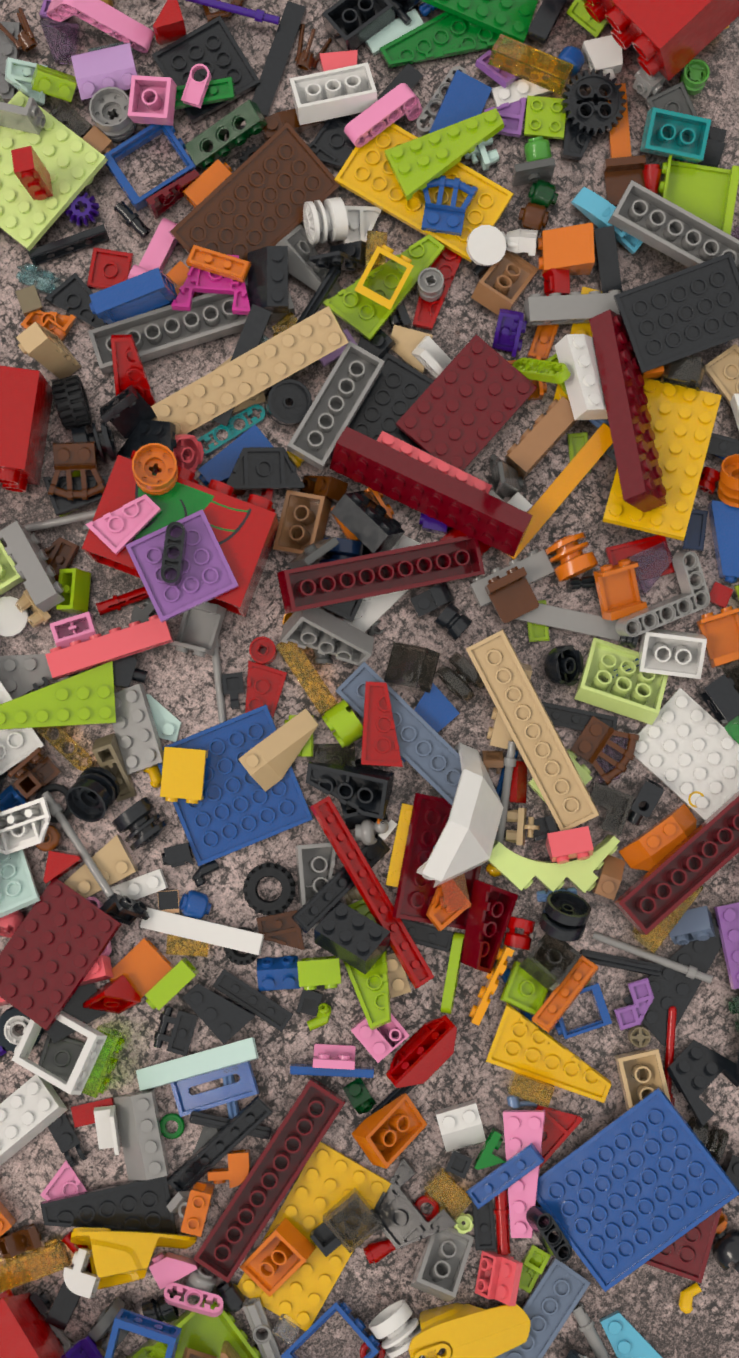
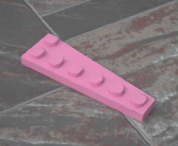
(520, 1130)

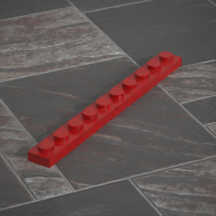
(371, 891)

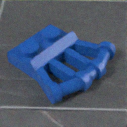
(446, 218)

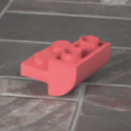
(498, 1277)

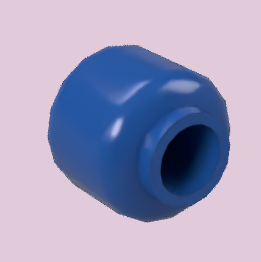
(574, 56)
(195, 904)

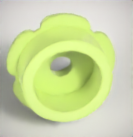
(468, 1225)

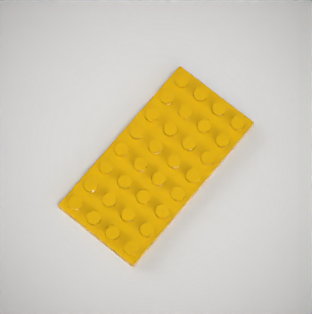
(373, 180)
(682, 432)
(319, 1186)

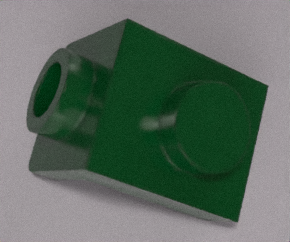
(359, 1096)

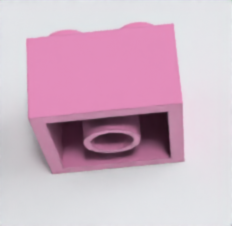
(152, 100)

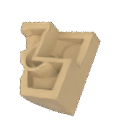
(406, 342)

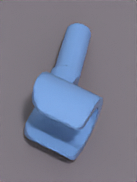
(513, 1101)

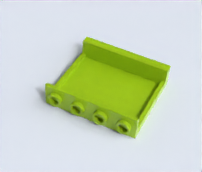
(701, 191)

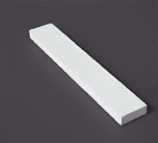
(203, 931)

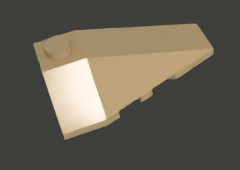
(276, 753)

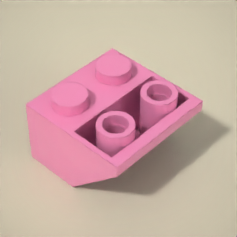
(73, 629)
(380, 1040)

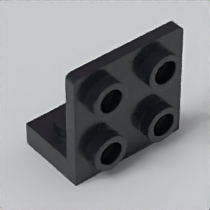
(342, 256)
(127, 411)

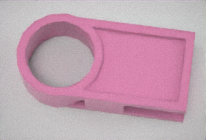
(194, 90)

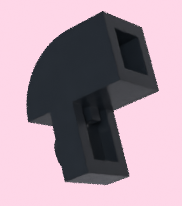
(432, 599)

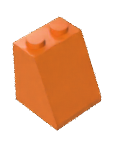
(567, 249)

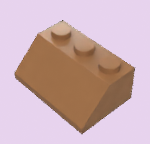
(301, 522)

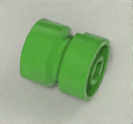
(695, 76)

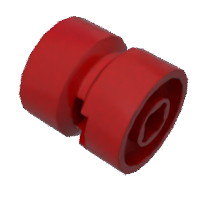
(263, 650)
(517, 940)

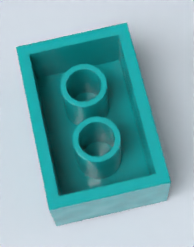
(675, 135)

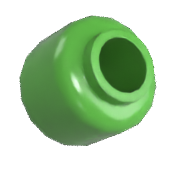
(537, 149)

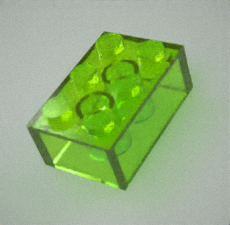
(105, 1063)

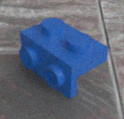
(277, 973)

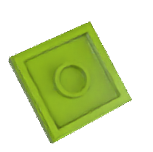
(523, 990)

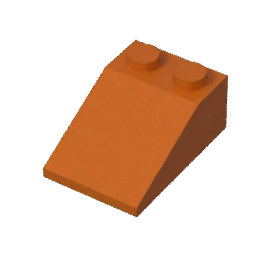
(389, 1131)
(278, 1257)

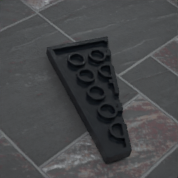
(673, 987)
(120, 1207)

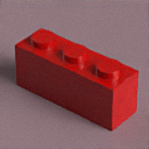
(32, 173)

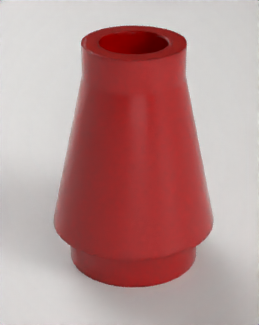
(652, 177)
(378, 1250)

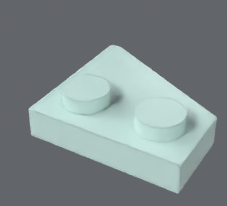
(166, 724)

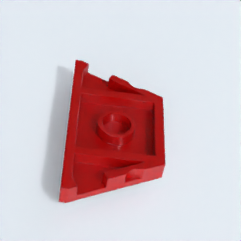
(557, 1128)

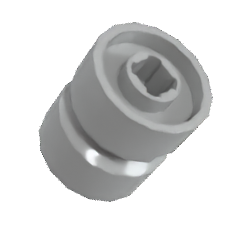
(430, 284)

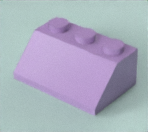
(104, 69)

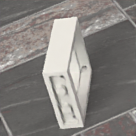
(83, 1065)

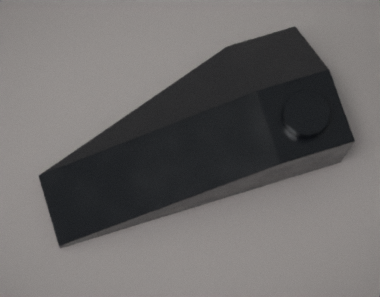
(360, 787)

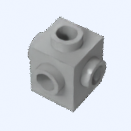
(648, 85)

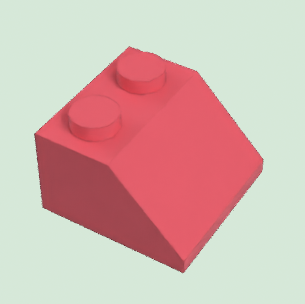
(569, 845)

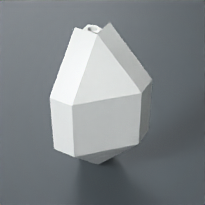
(471, 823)

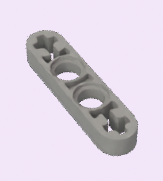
(437, 99)

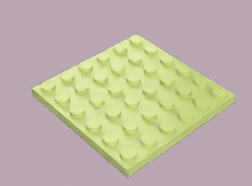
(70, 166)

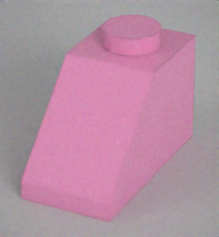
(170, 1268)

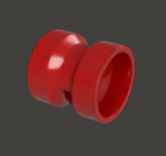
(708, 480)

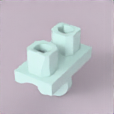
(485, 157)

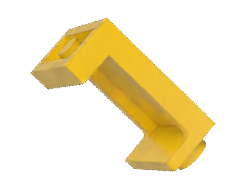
(183, 774)

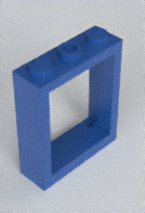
(135, 143)
(133, 296)
(357, 1325)
(145, 1327)

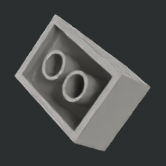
(442, 1264)

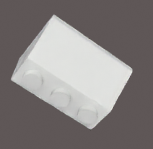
(672, 653)

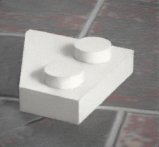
(360, 221)

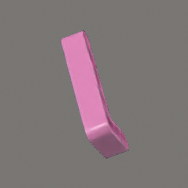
(105, 19)

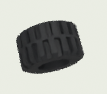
(71, 402)
(269, 907)

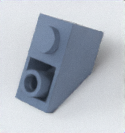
(693, 925)

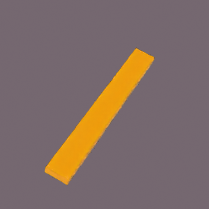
(566, 482)

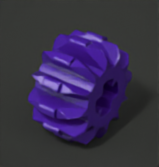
(89, 206)

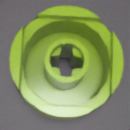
(344, 722)

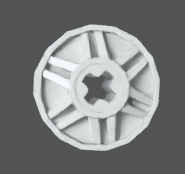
(325, 220)
(394, 1326)

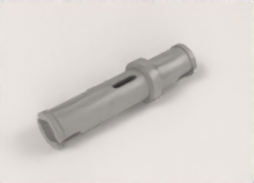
(586, 1326)

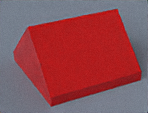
(169, 24)
(59, 864)
(113, 997)

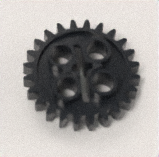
(591, 84)

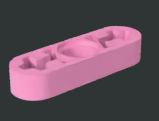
(189, 1291)

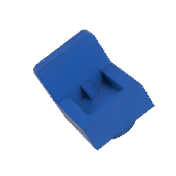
(11, 798)

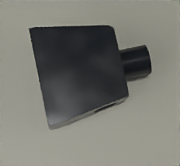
(126, 671)
(646, 791)

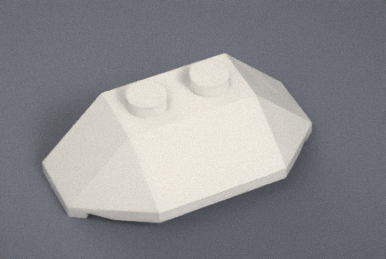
(24, 826)

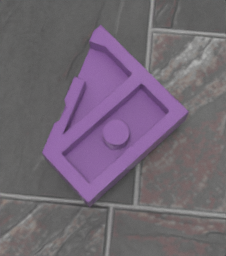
(500, 76)
(512, 116)

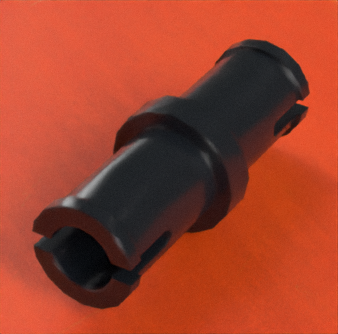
(132, 219)

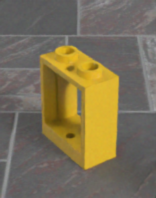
(403, 260)

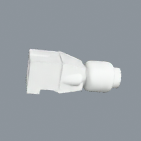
(521, 241)

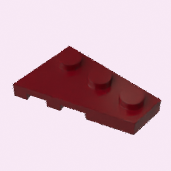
(170, 195)

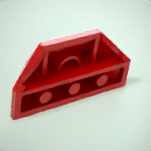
(423, 1053)

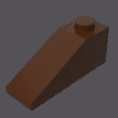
(277, 120)

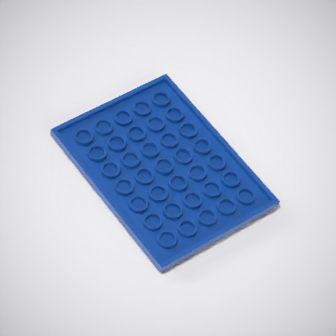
(633, 1189)

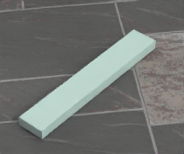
(197, 1064)

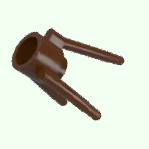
(26, 38)
(304, 59)

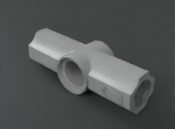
(257, 1319)

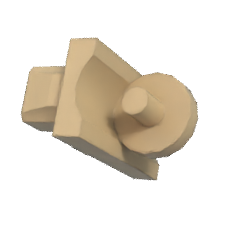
(38, 616)
(519, 816)

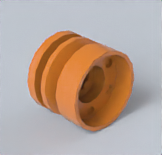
(154, 457)
(729, 481)
(571, 557)

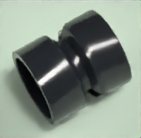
(453, 621)
(160, 1309)

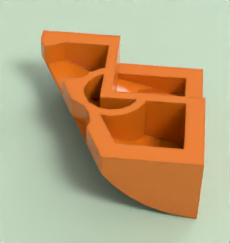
(52, 321)

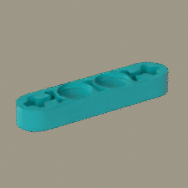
(232, 432)

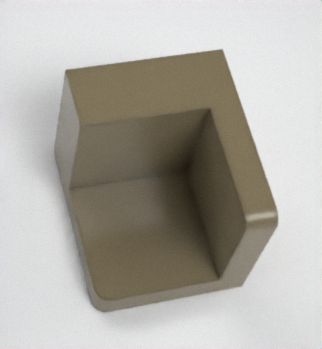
(29, 299)

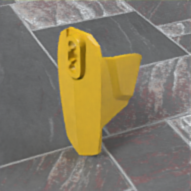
(124, 1255)
(469, 1331)

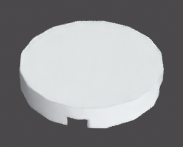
(486, 245)
(11, 619)

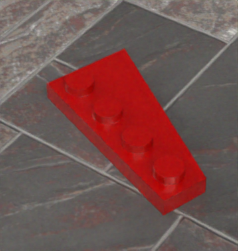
(129, 368)
(263, 687)
(379, 732)

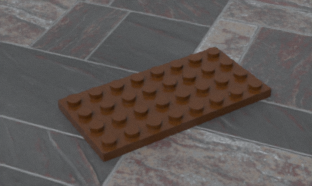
(259, 199)

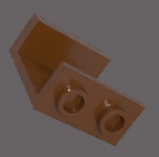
(619, 173)

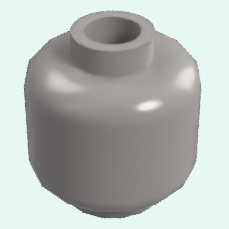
(202, 1280)

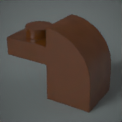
(37, 778)
(20, 1240)

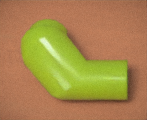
(322, 1017)

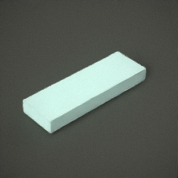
(393, 31)

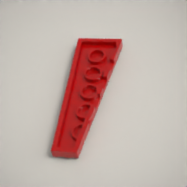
(428, 312)

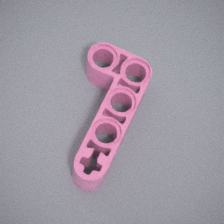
(382, 114)
(158, 250)

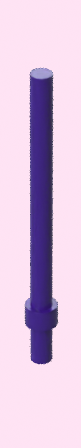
(258, 15)

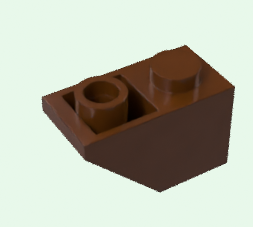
(324, 486)

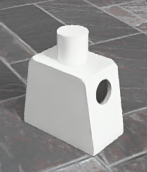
(603, 55)

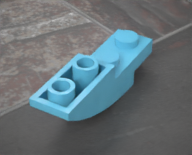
(599, 212)

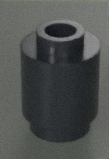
(231, 1296)

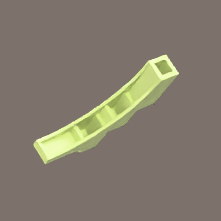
(580, 873)

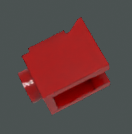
(556, 281)

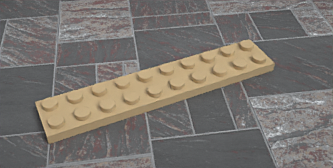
(252, 372)
(532, 731)

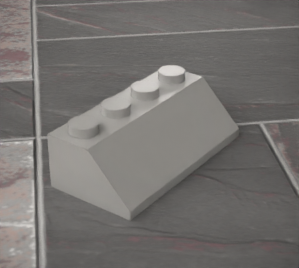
(141, 1135)

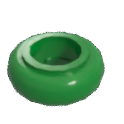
(181, 1126)

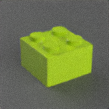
(319, 971)

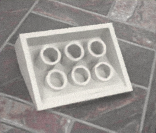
(584, 383)

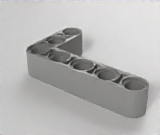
(671, 606)

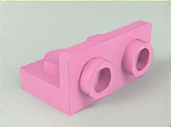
(334, 1056)

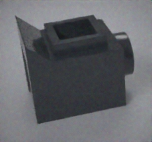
(178, 855)

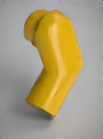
(686, 1297)

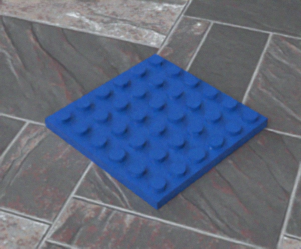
(234, 805)

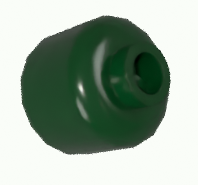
(543, 193)

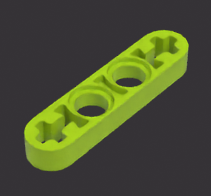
(542, 370)
(452, 973)

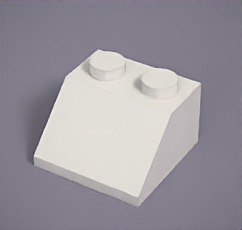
(460, 1125)

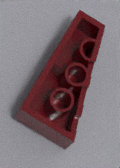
(486, 925)

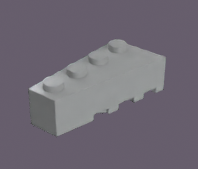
(328, 635)

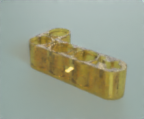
(59, 744)

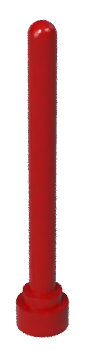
(670, 1042)

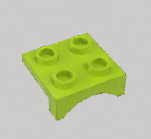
(544, 117)

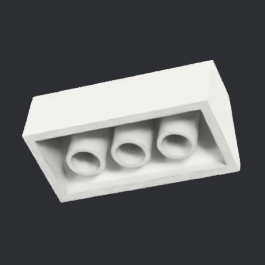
(333, 93)

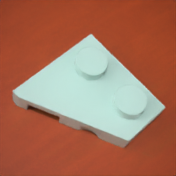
(20, 74)

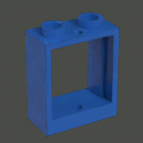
(602, 1011)

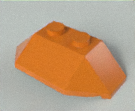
(659, 840)

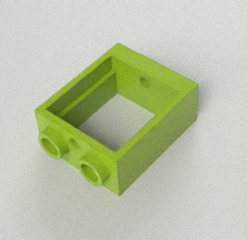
(171, 984)

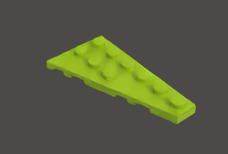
(437, 152)
(367, 315)
(70, 702)
(374, 986)

